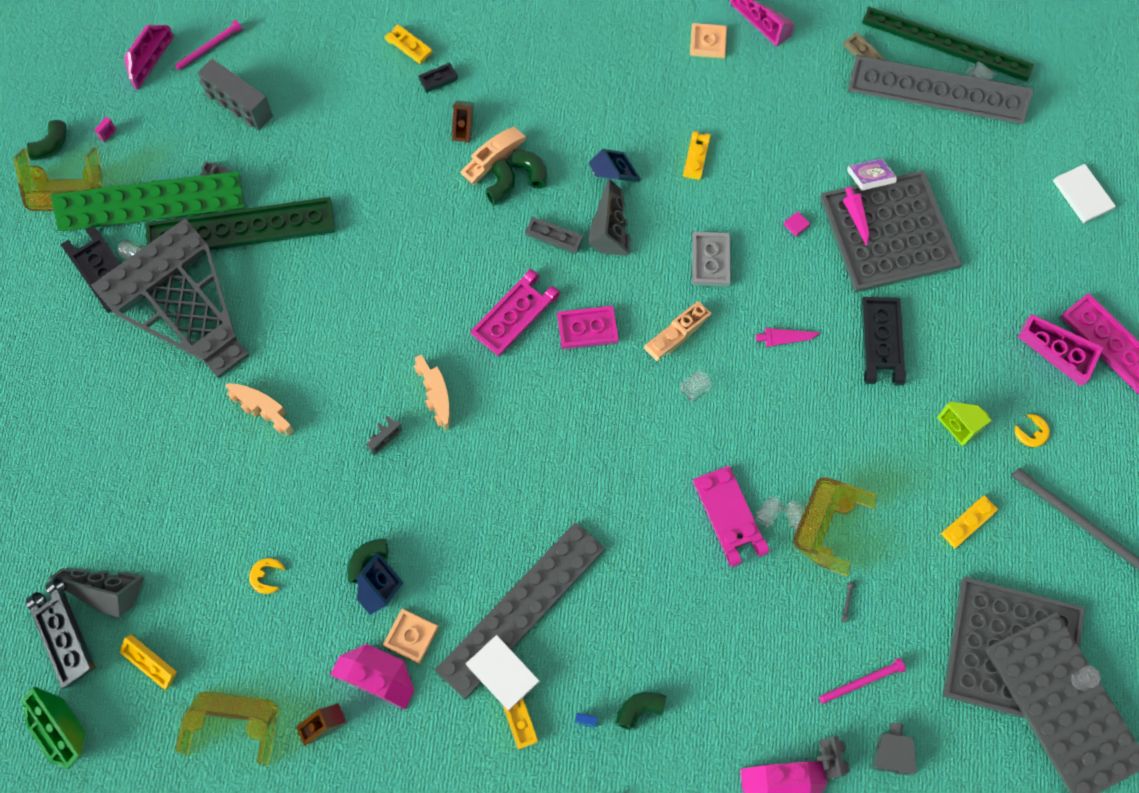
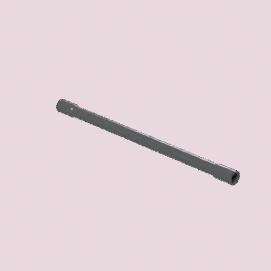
(1027, 481)

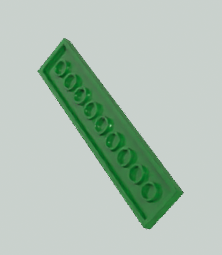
(148, 201)

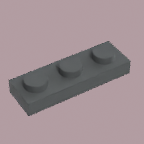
(554, 235)

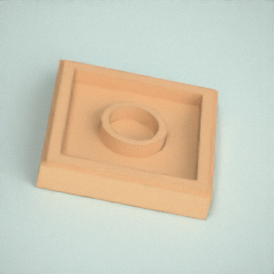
(708, 40)
(410, 636)

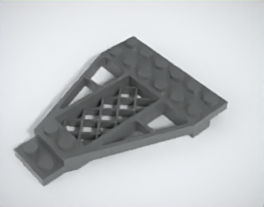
(153, 268)

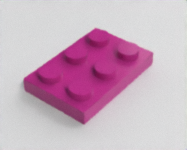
(587, 327)

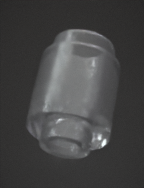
(128, 248)
(769, 511)
(794, 513)
(1086, 678)

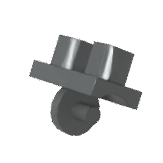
(831, 756)

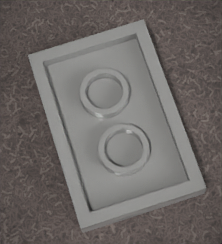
(711, 259)

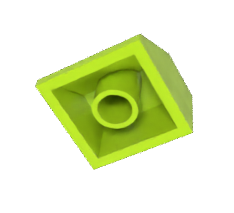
(964, 420)

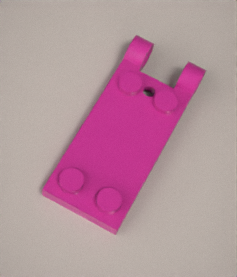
(513, 314)
(729, 513)

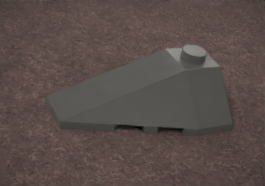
(608, 226)
(102, 591)

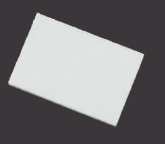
(1084, 193)
(502, 673)

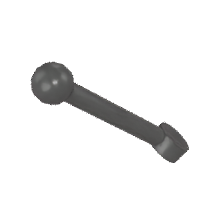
(850, 585)

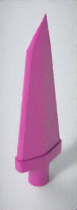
(855, 207)
(782, 336)

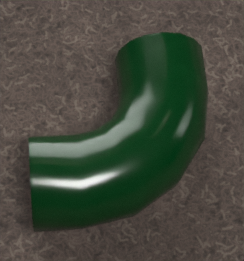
(51, 143)
(534, 165)
(505, 182)
(363, 555)
(637, 705)

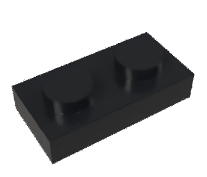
(438, 77)

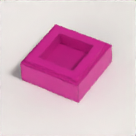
(105, 129)
(796, 224)

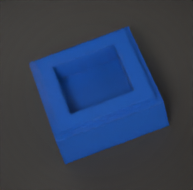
(587, 720)

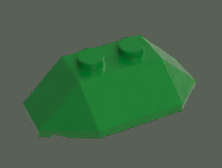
(54, 727)

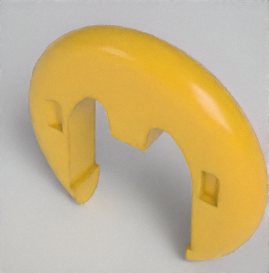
(1040, 438)
(256, 573)

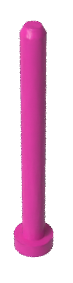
(210, 44)
(897, 666)

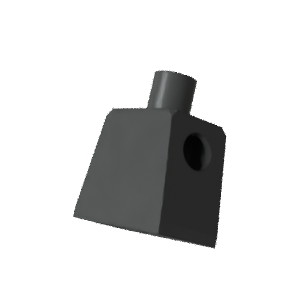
(895, 752)

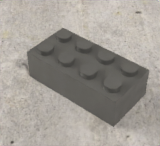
(235, 94)

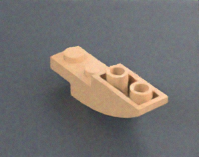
(495, 149)
(678, 331)
(437, 393)
(259, 403)

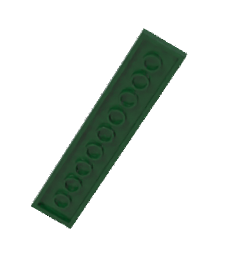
(256, 224)

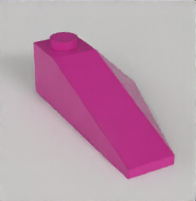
(766, 20)

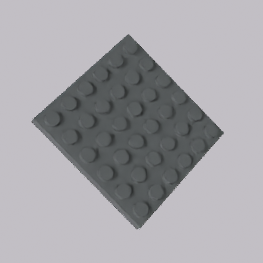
(904, 230)
(984, 617)

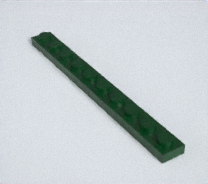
(947, 43)

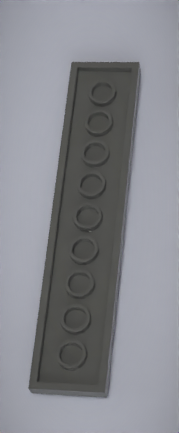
(940, 89)
(523, 604)

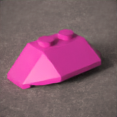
(146, 52)
(375, 674)
(784, 778)

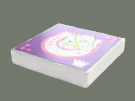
(872, 174)

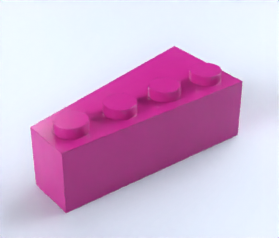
(1061, 348)

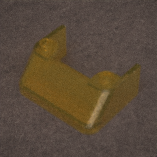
(36, 187)
(825, 499)
(259, 712)

